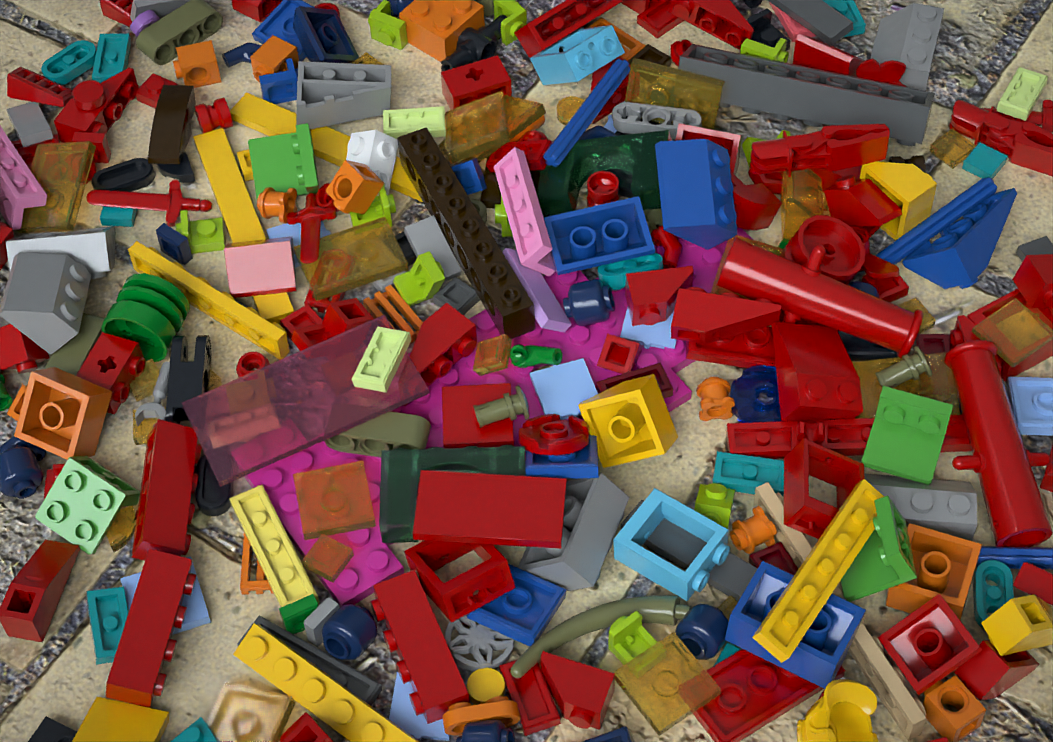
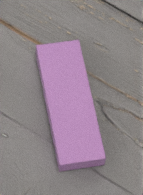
(546, 307)

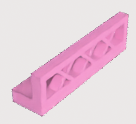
(17, 185)
(524, 212)

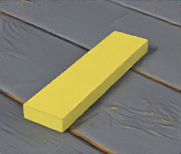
(272, 546)

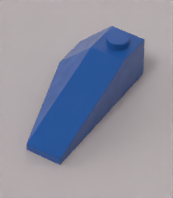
(965, 245)

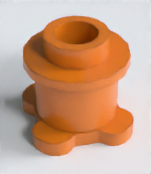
(277, 203)
(715, 399)
(753, 531)

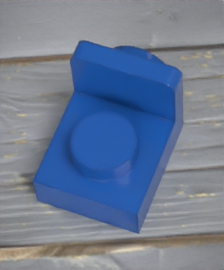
(280, 86)

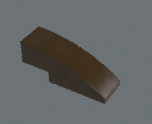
(171, 124)

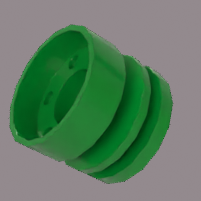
(148, 313)

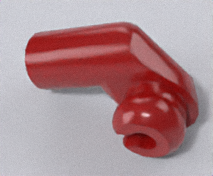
(670, 244)

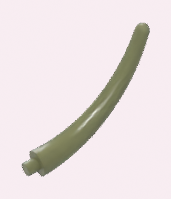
(654, 609)

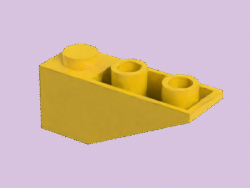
(1020, 625)

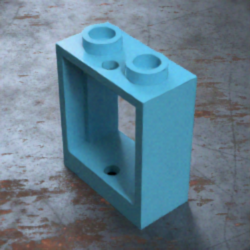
(581, 55)
(644, 521)

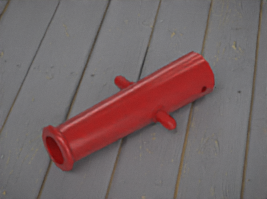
(817, 297)
(998, 448)

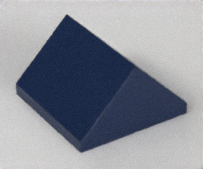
(323, 35)

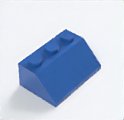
(696, 191)
(599, 235)
(822, 646)

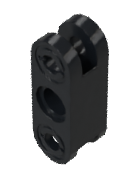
(185, 377)

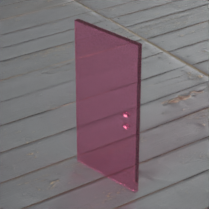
(294, 404)

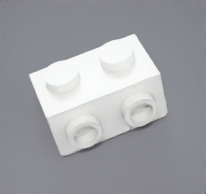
(376, 151)

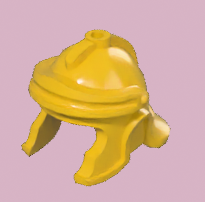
(840, 714)

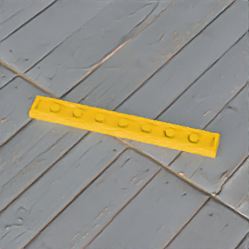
(327, 142)
(237, 209)

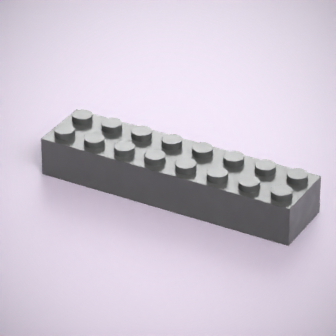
(812, 93)

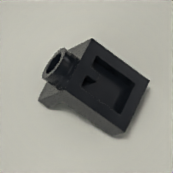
(764, 31)

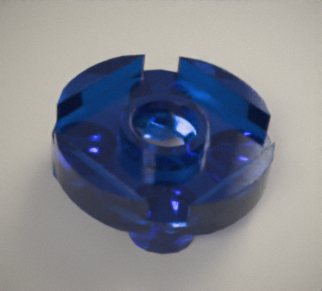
(747, 390)

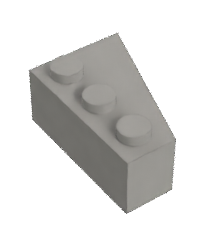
(341, 92)

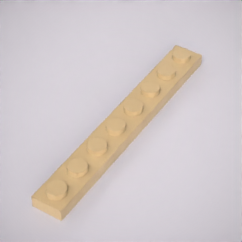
(865, 649)

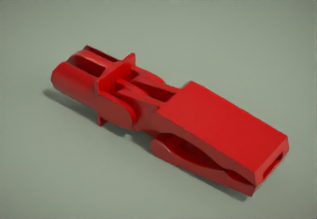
(1021, 142)
(829, 149)

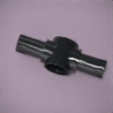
(475, 45)

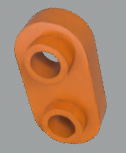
(495, 708)

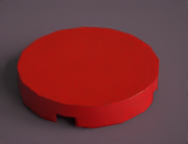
(554, 436)

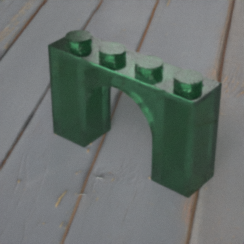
(561, 185)
(402, 475)

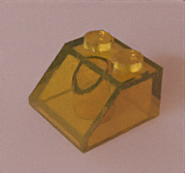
(800, 200)

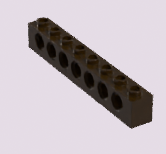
(467, 234)

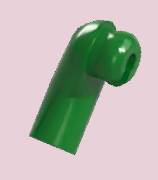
(533, 355)

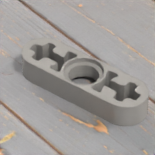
(636, 111)

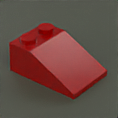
(814, 374)

